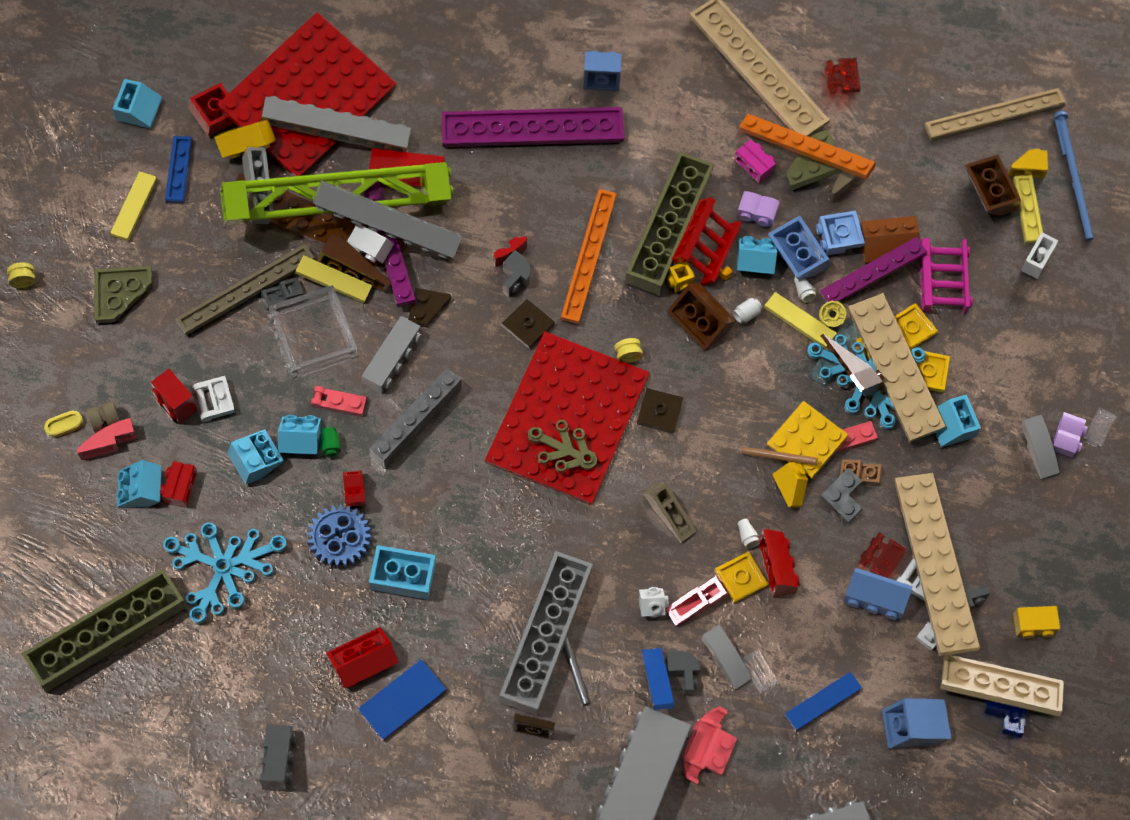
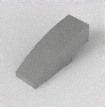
(1040, 446)
(726, 657)

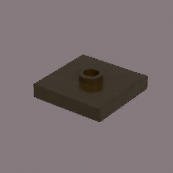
(528, 323)
(660, 410)
(533, 726)

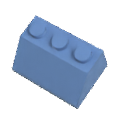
(799, 249)
(877, 594)

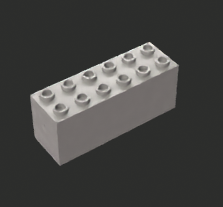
(644, 767)

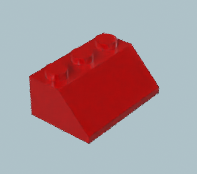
(778, 563)
(362, 657)

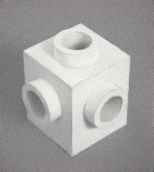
(652, 602)

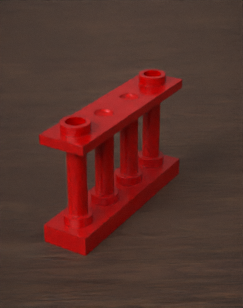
(691, 239)

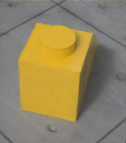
(1032, 163)
(792, 483)

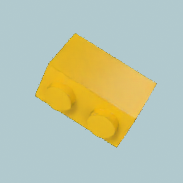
(1036, 621)

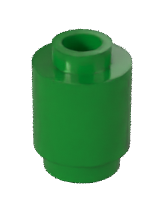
(330, 442)

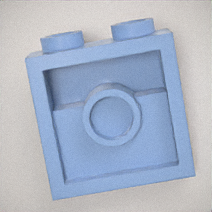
(839, 232)

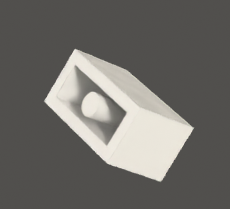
(370, 243)
(1039, 255)

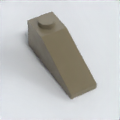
(845, 180)
(669, 510)

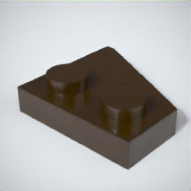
(427, 306)

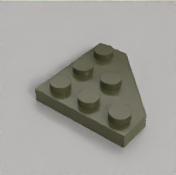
(807, 170)
(118, 290)

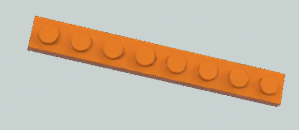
(807, 146)
(588, 256)

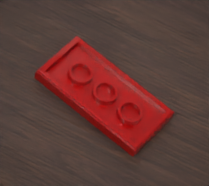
(387, 159)

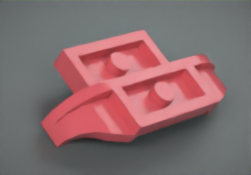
(708, 746)

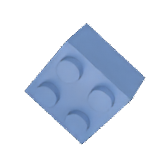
(602, 71)

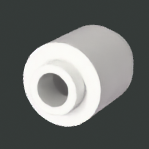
(747, 310)

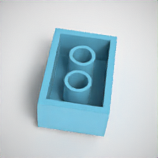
(402, 572)

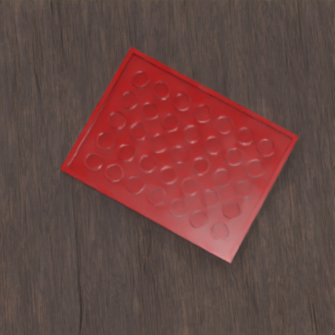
(311, 68)
(571, 386)

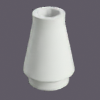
(805, 290)
(749, 536)

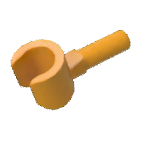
(724, 273)

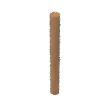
(779, 455)

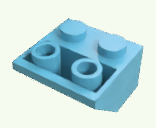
(136, 104)
(756, 255)
(959, 421)
(299, 434)
(254, 456)
(139, 485)

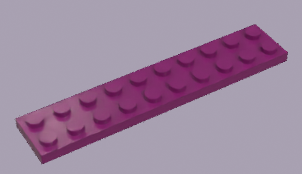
(532, 126)

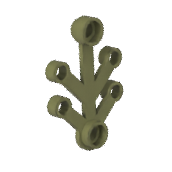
(564, 449)

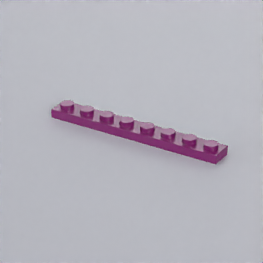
(394, 261)

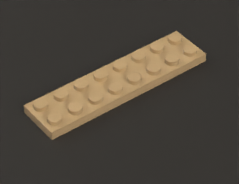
(895, 361)

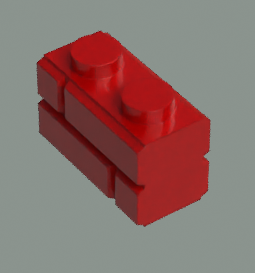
(178, 484)

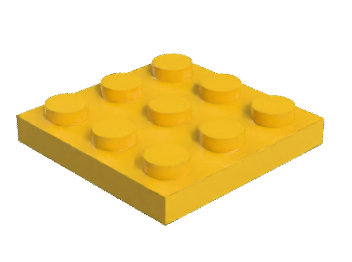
(808, 435)

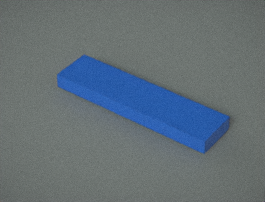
(178, 170)
(657, 679)
(822, 701)

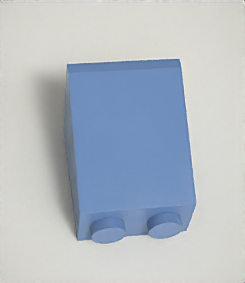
(916, 723)

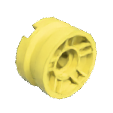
(21, 275)
(839, 317)
(628, 350)

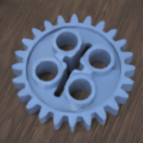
(347, 550)

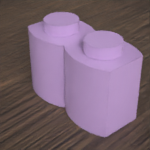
(758, 209)
(1068, 435)

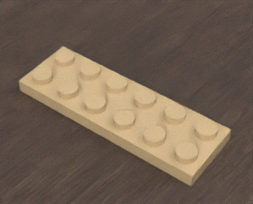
(1002, 685)

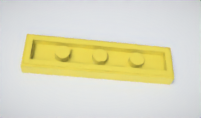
(133, 206)
(1028, 208)
(329, 276)
(799, 319)

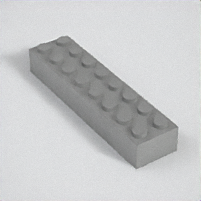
(546, 633)

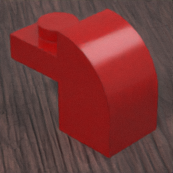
(354, 488)

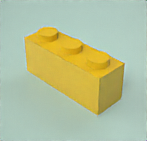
(237, 140)

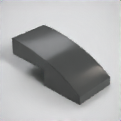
(285, 291)

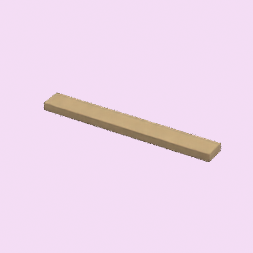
(994, 114)

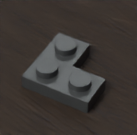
(838, 495)

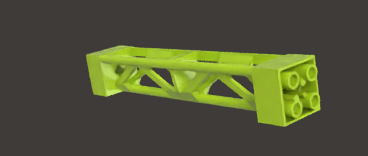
(433, 181)

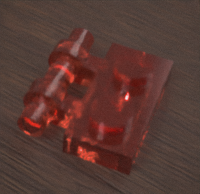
(849, 75)
(887, 560)

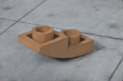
(868, 473)

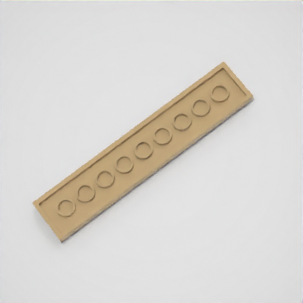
(759, 68)
(936, 564)

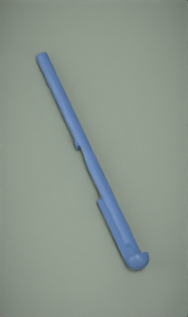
(1060, 120)

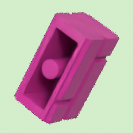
(755, 161)

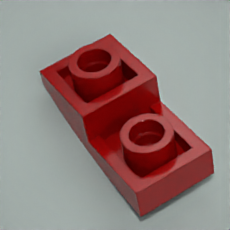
(517, 243)

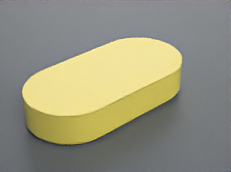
(63, 424)

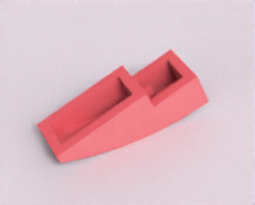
(107, 439)
(697, 601)

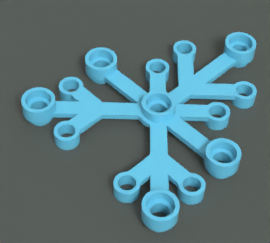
(878, 400)
(245, 557)

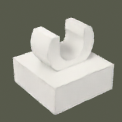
(926, 637)

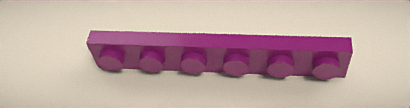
(874, 271)

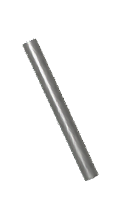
(575, 673)

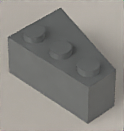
(277, 757)

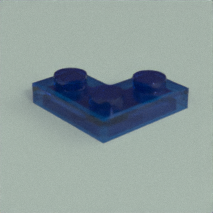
(1012, 717)

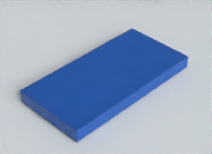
(402, 700)

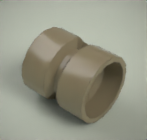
(102, 416)

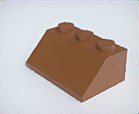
(886, 235)

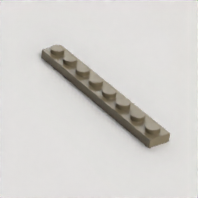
(242, 291)

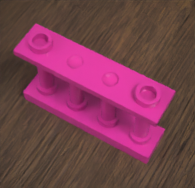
(928, 283)

